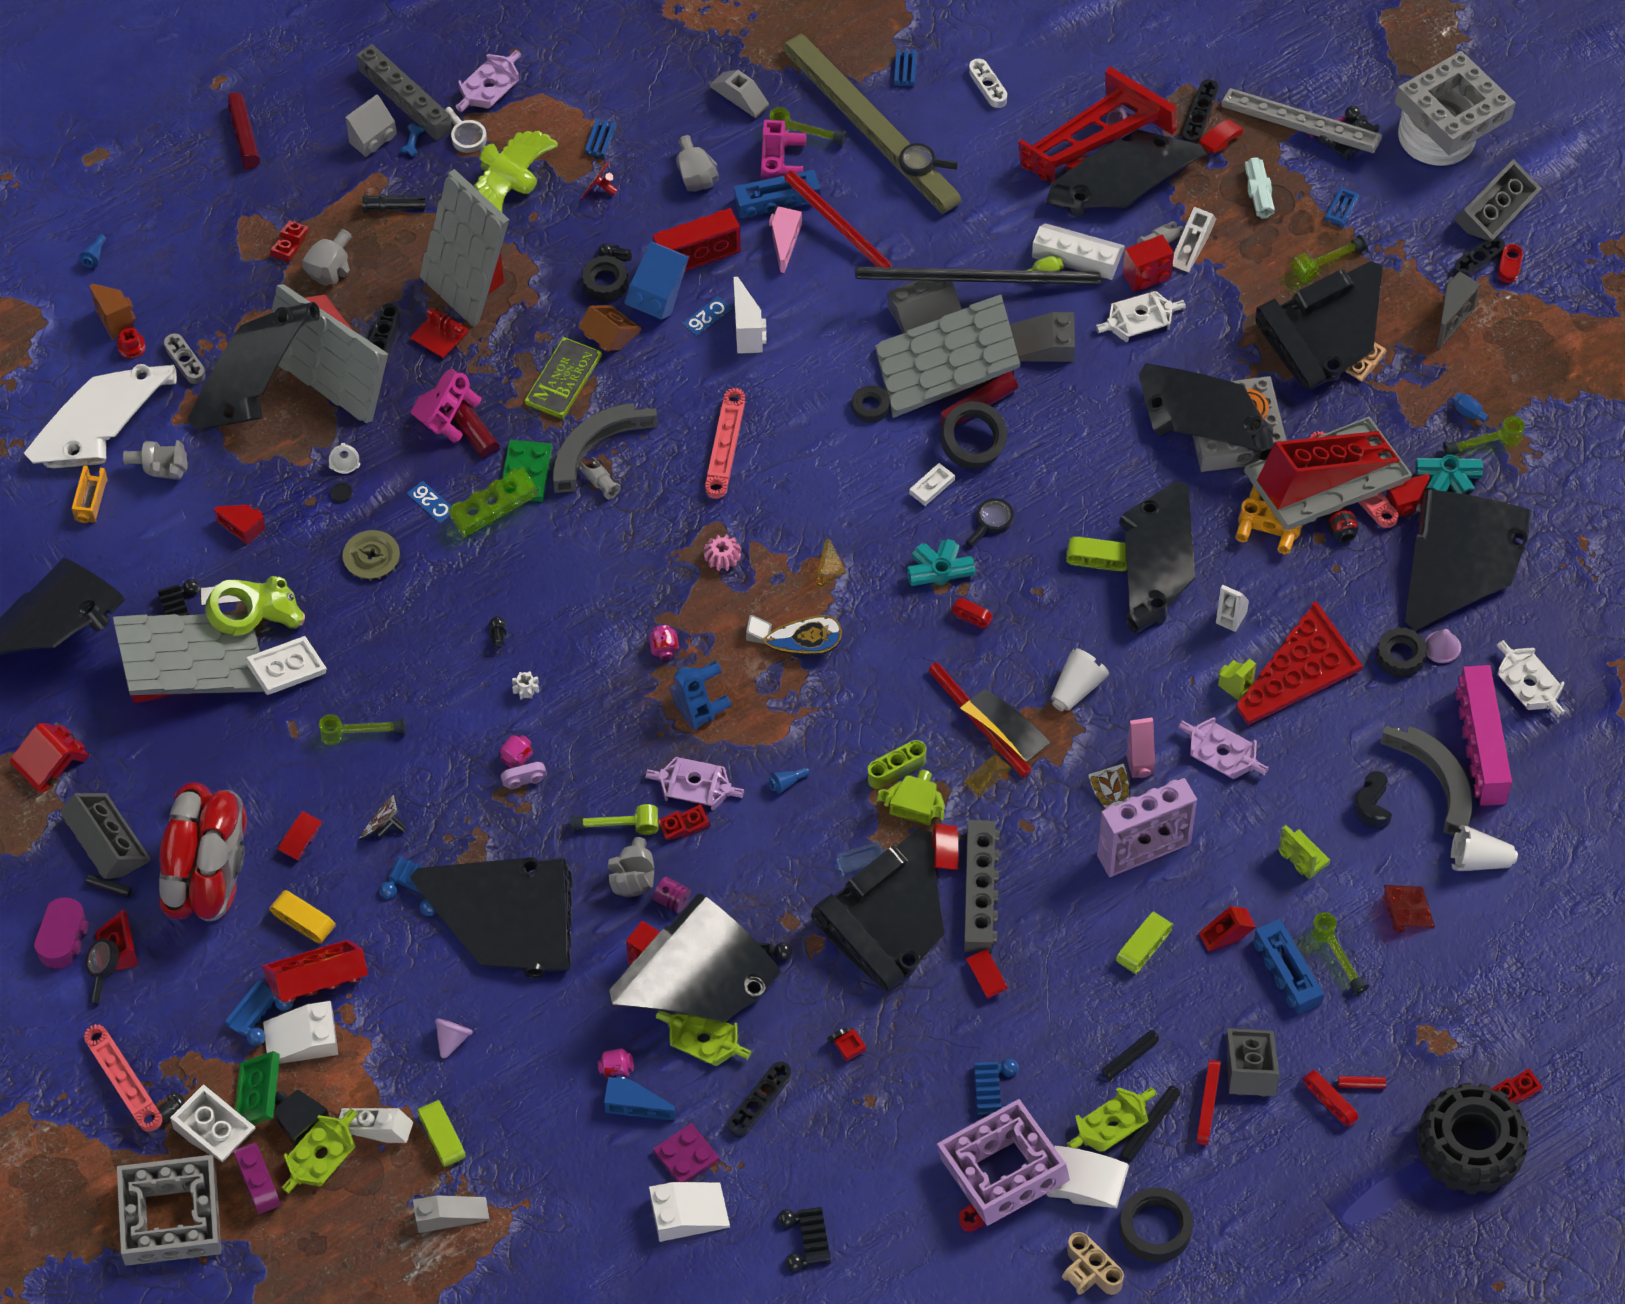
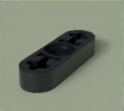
(1482, 249)

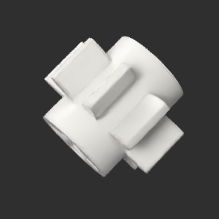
(525, 685)

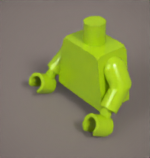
(914, 799)

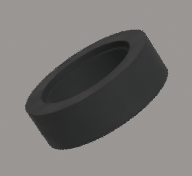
(990, 417)
(1156, 1252)

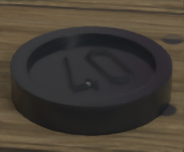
(341, 492)
(831, 1038)

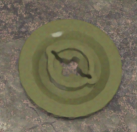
(365, 544)

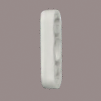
(988, 91)

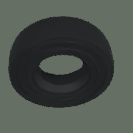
(870, 392)

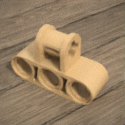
(1083, 1274)

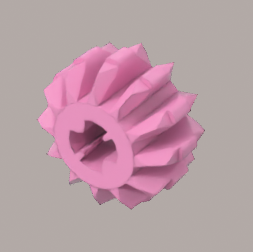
(722, 552)

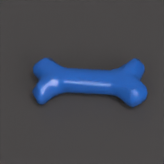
(410, 147)

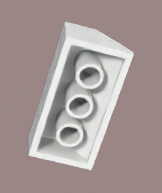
(1077, 250)

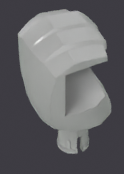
(695, 166)
(328, 259)
(158, 460)
(632, 870)

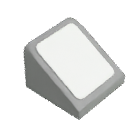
(757, 629)

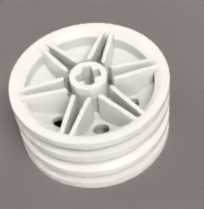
(1421, 146)

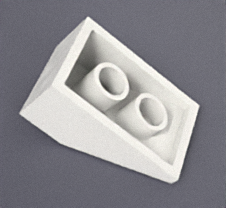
(749, 324)
(302, 1033)
(211, 1124)
(688, 1209)

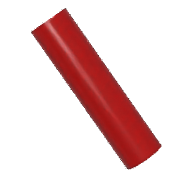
(1361, 1082)

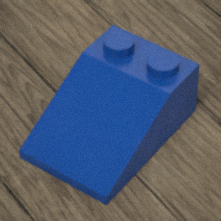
(657, 281)

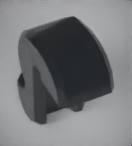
(1367, 798)

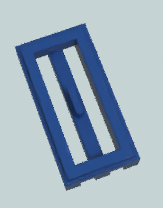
(905, 55)
(603, 125)
(1336, 219)

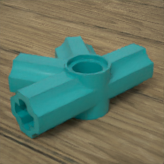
(1456, 479)
(944, 560)

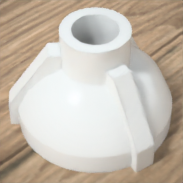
(342, 462)

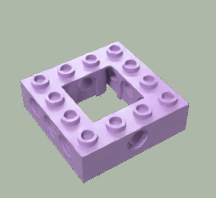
(1171, 813)
(986, 1137)

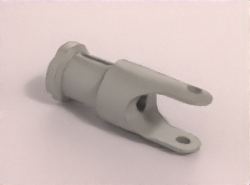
(1169, 233)
(600, 479)

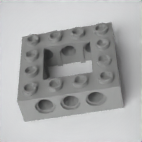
(1451, 133)
(1221, 455)
(162, 1178)

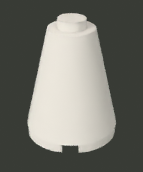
(1077, 679)
(1480, 851)

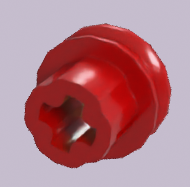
(130, 343)

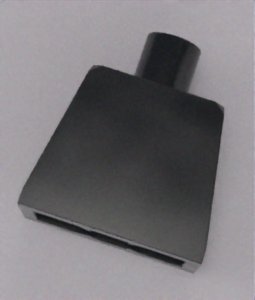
(297, 1114)

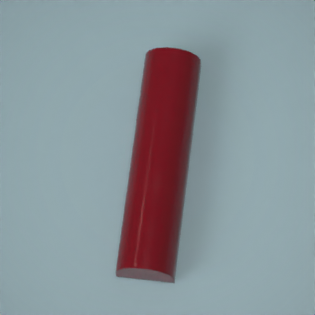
(243, 130)
(987, 394)
(474, 430)

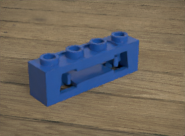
(772, 194)
(1307, 991)

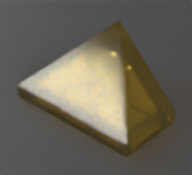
(830, 565)
(987, 775)

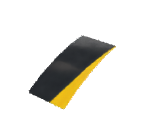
(1006, 723)

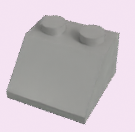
(370, 126)

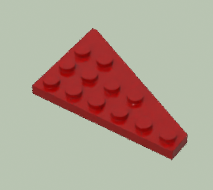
(1306, 663)

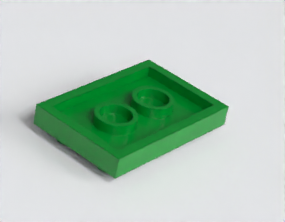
(534, 458)
(257, 1087)

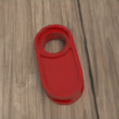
(1510, 267)

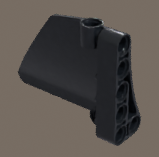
(506, 912)

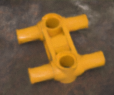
(1258, 516)

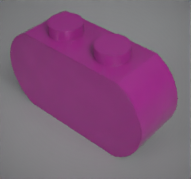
(61, 933)
(256, 1178)

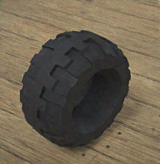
(1465, 1167)

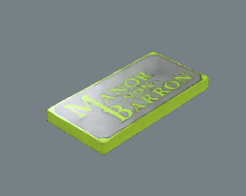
(563, 378)

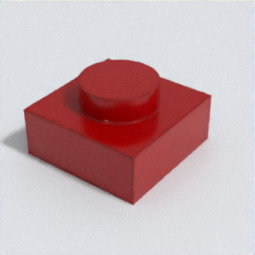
(850, 1045)

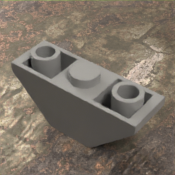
(741, 91)

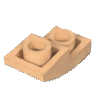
(1366, 365)

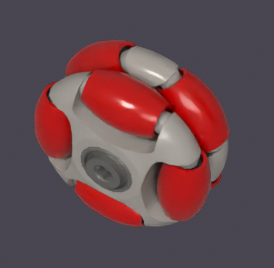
(201, 853)

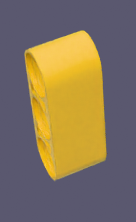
(302, 917)

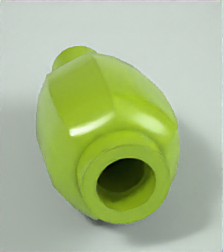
(1048, 264)

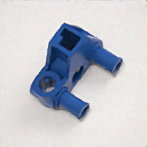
(691, 695)

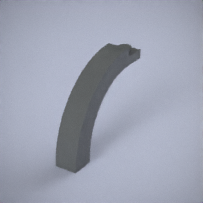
(592, 432)
(1443, 765)

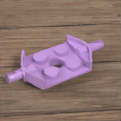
(496, 70)
(1210, 737)
(710, 790)

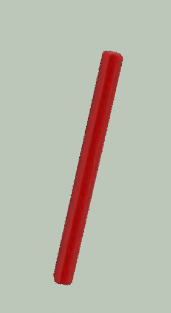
(836, 220)
(961, 698)

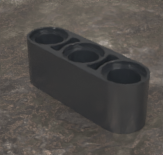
(388, 323)

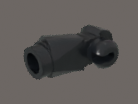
(174, 1102)

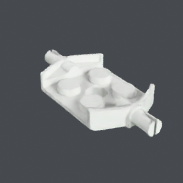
(1126, 322)
(1523, 665)

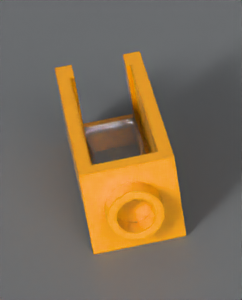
(89, 496)

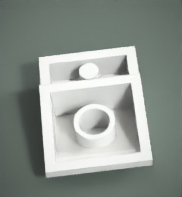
(1093, 1178)

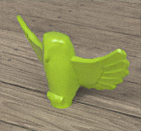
(509, 168)

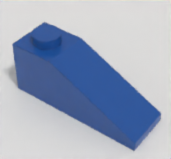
(632, 1099)

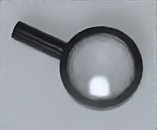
(920, 160)
(992, 517)
(101, 963)

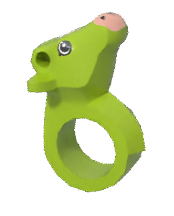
(262, 600)

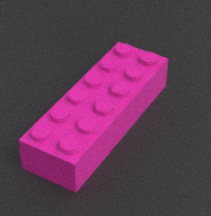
(1484, 735)

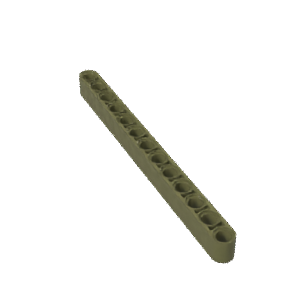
(867, 119)

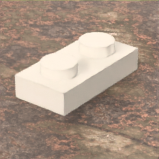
(932, 484)

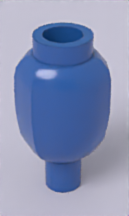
(1469, 407)

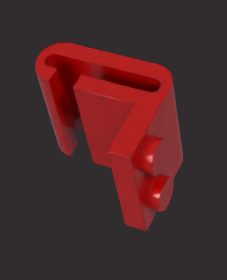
(46, 753)

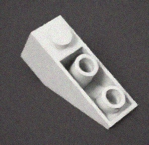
(380, 1124)

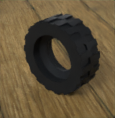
(604, 264)
(1401, 668)

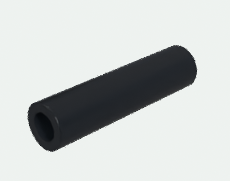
(109, 886)

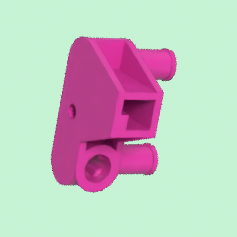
(773, 149)
(433, 405)

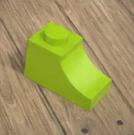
(1237, 678)

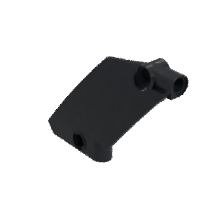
(1121, 172)
(248, 367)
(1204, 408)
(1158, 554)

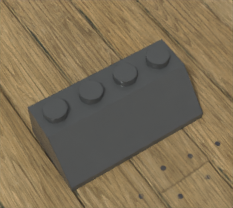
(1498, 202)
(104, 834)

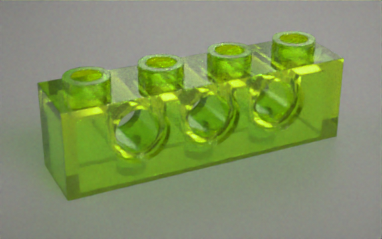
(487, 513)

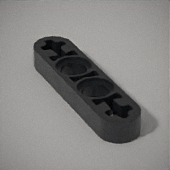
(1198, 112)
(761, 1100)

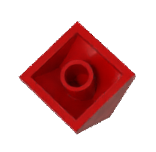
(120, 932)

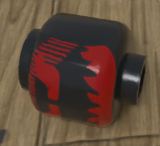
(1343, 526)

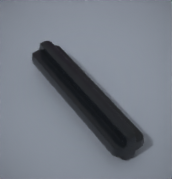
(1130, 1054)

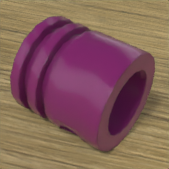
(672, 894)

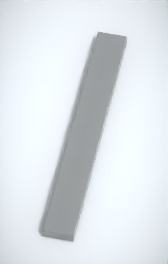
(1301, 120)

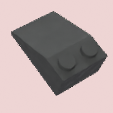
(1458, 305)
(1045, 337)
(1252, 1062)

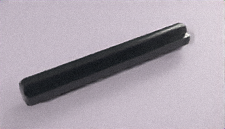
(1154, 1119)

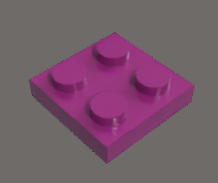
(686, 1154)

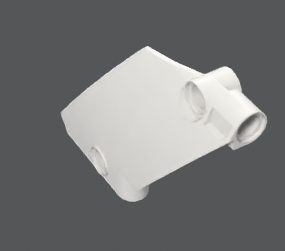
(96, 415)

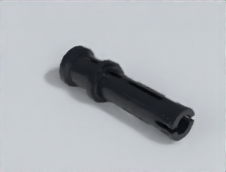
(387, 203)

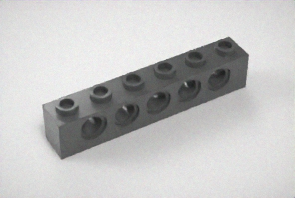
(404, 92)
(975, 938)

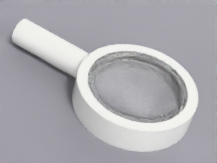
(467, 135)

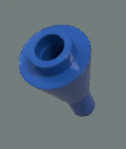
(91, 255)
(782, 780)

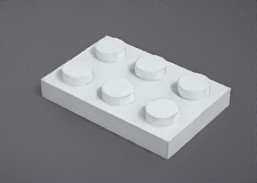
(286, 665)

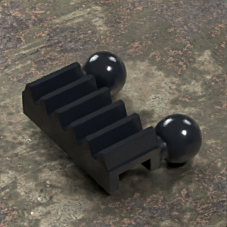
(1352, 114)
(173, 600)
(813, 1237)

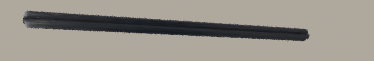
(977, 275)

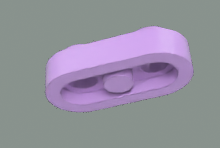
(524, 774)

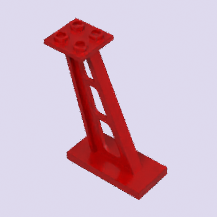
(1119, 91)

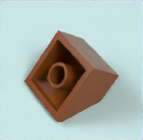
(112, 309)
(608, 327)

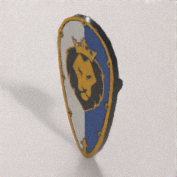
(806, 636)

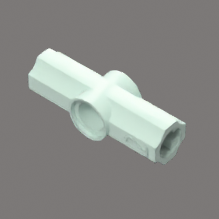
(1259, 188)

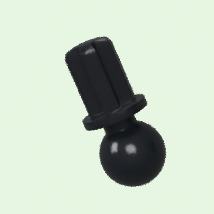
(615, 251)
(497, 631)
(782, 950)

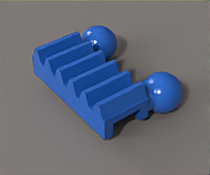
(401, 874)
(250, 1011)
(988, 1084)

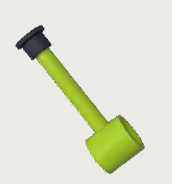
(645, 820)

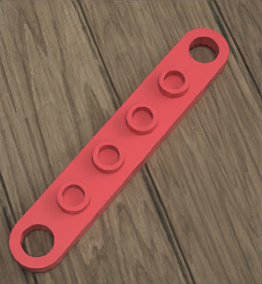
(725, 443)
(1375, 505)
(123, 1078)

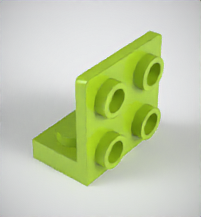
(1302, 852)

